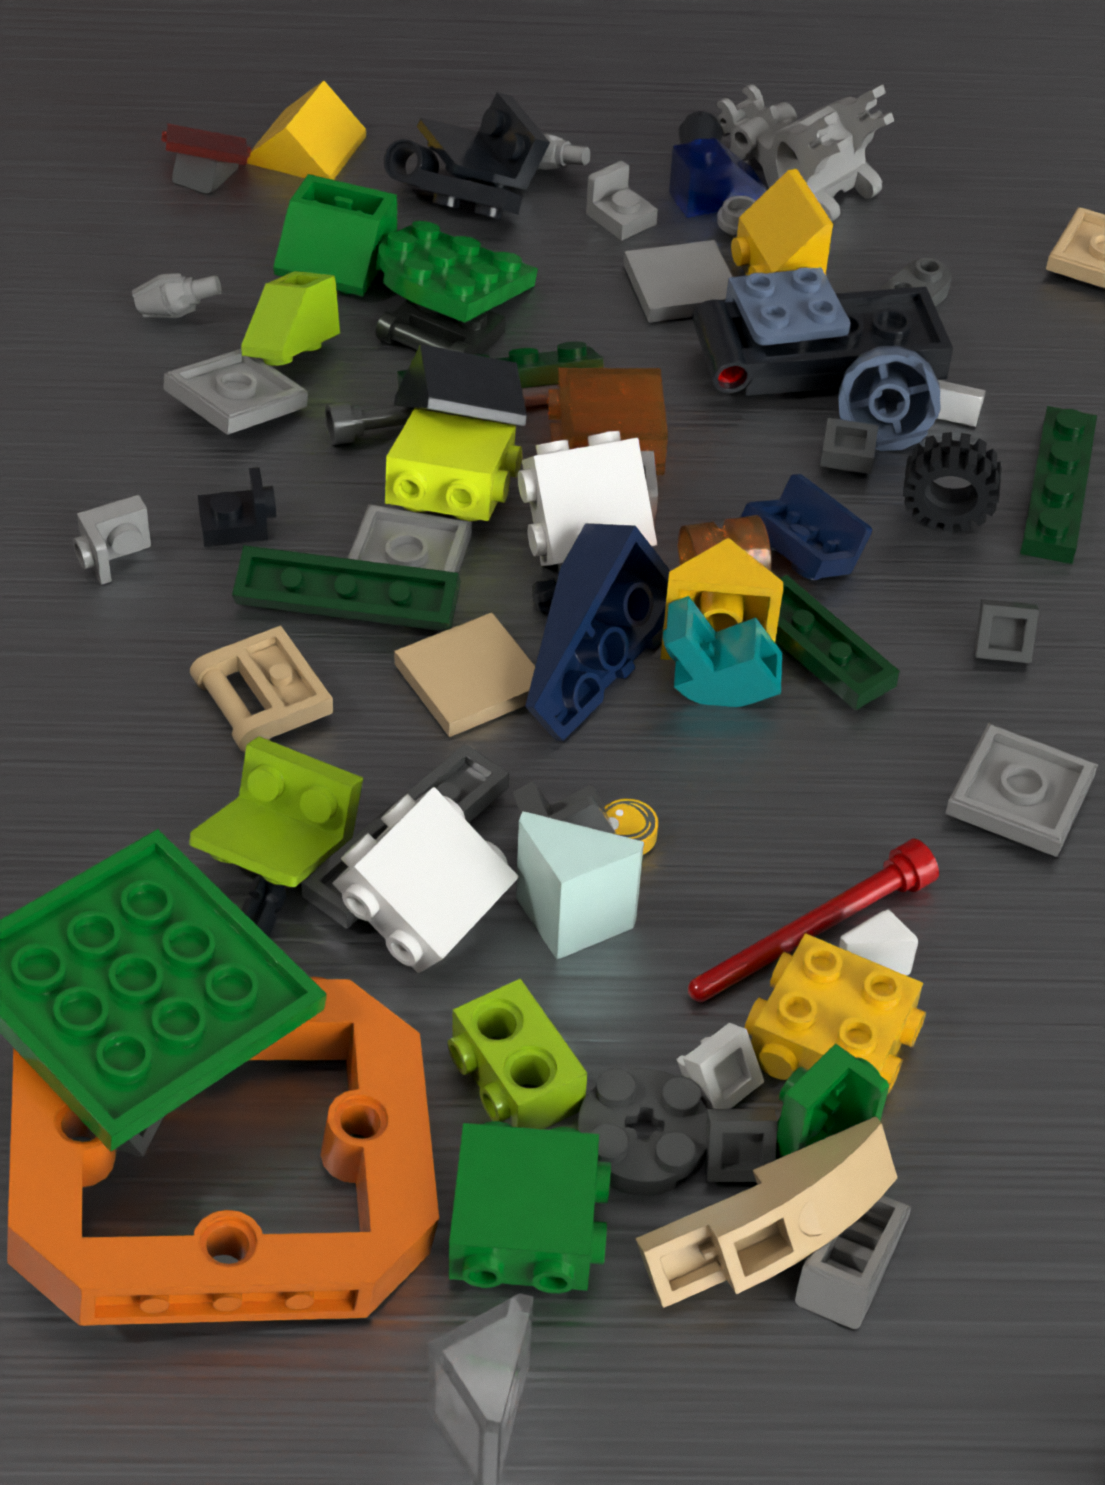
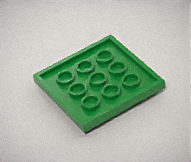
(142, 988)

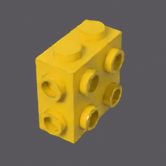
(829, 999)

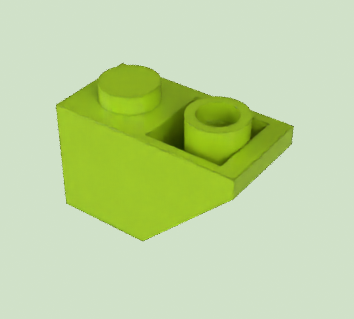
(292, 317)

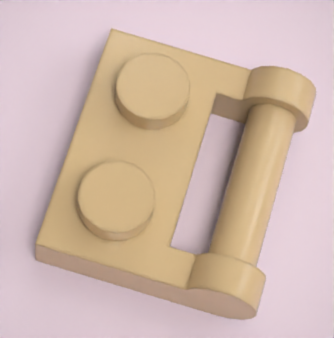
(277, 678)

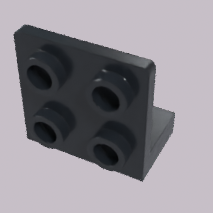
(500, 152)

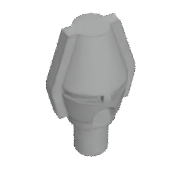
(562, 153)
(173, 295)

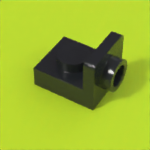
(237, 514)

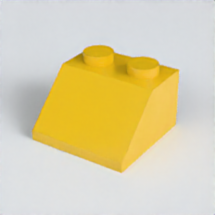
(783, 230)

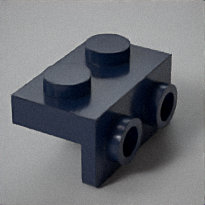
(812, 529)

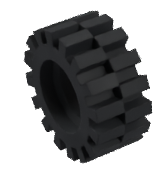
(956, 460)

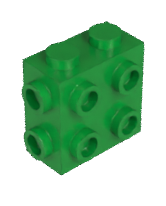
(527, 1207)

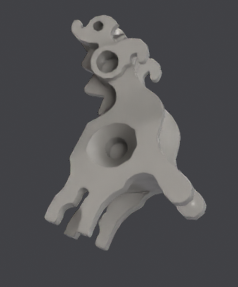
(822, 145)

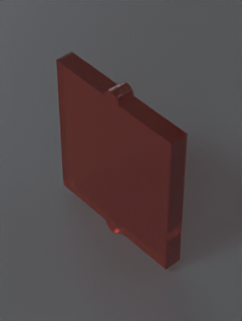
(206, 144)

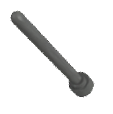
(348, 421)

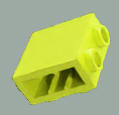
(451, 465)

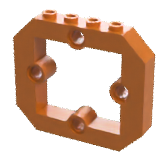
(276, 1273)

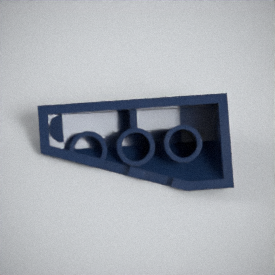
(598, 623)

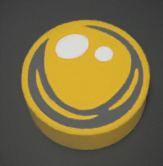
(634, 820)

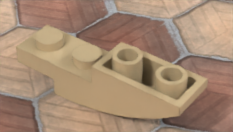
(778, 1222)

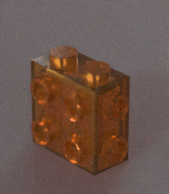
(608, 401)

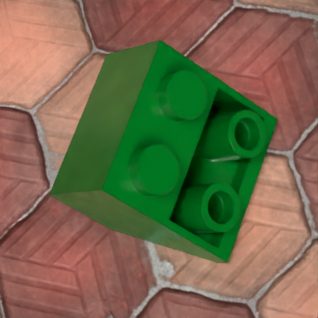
(336, 232)

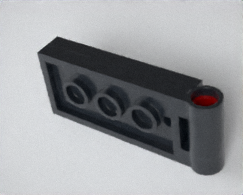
(876, 318)

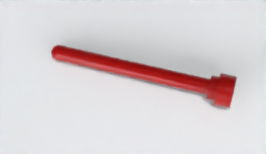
(908, 868)

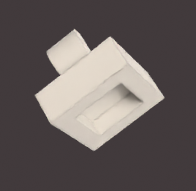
(723, 1067)

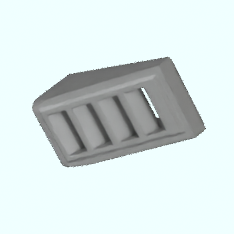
(844, 1292)

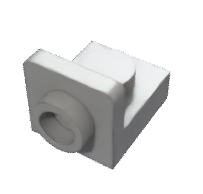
(616, 205)
(111, 533)

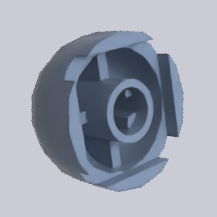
(893, 391)

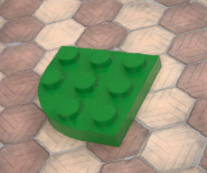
(450, 271)

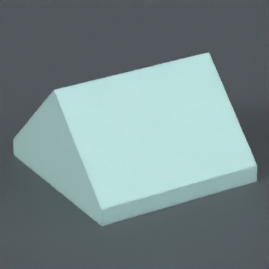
(576, 882)

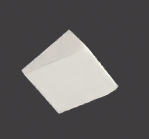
(960, 403)
(883, 941)

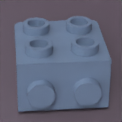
(788, 306)

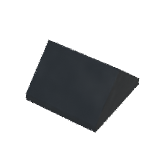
(463, 386)

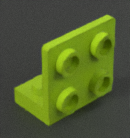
(286, 815)

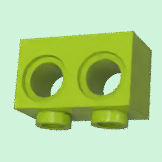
(527, 1055)

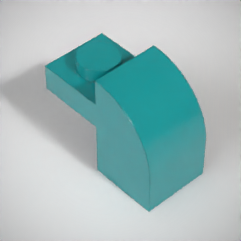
(721, 666)

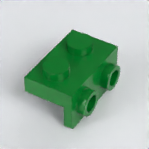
(828, 1099)

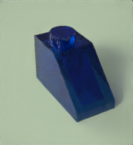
(707, 175)

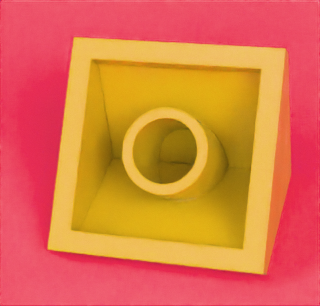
(310, 137)
(727, 589)

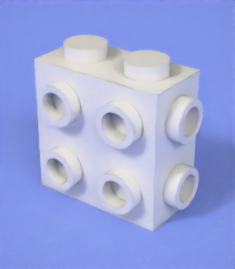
(582, 487)
(423, 878)

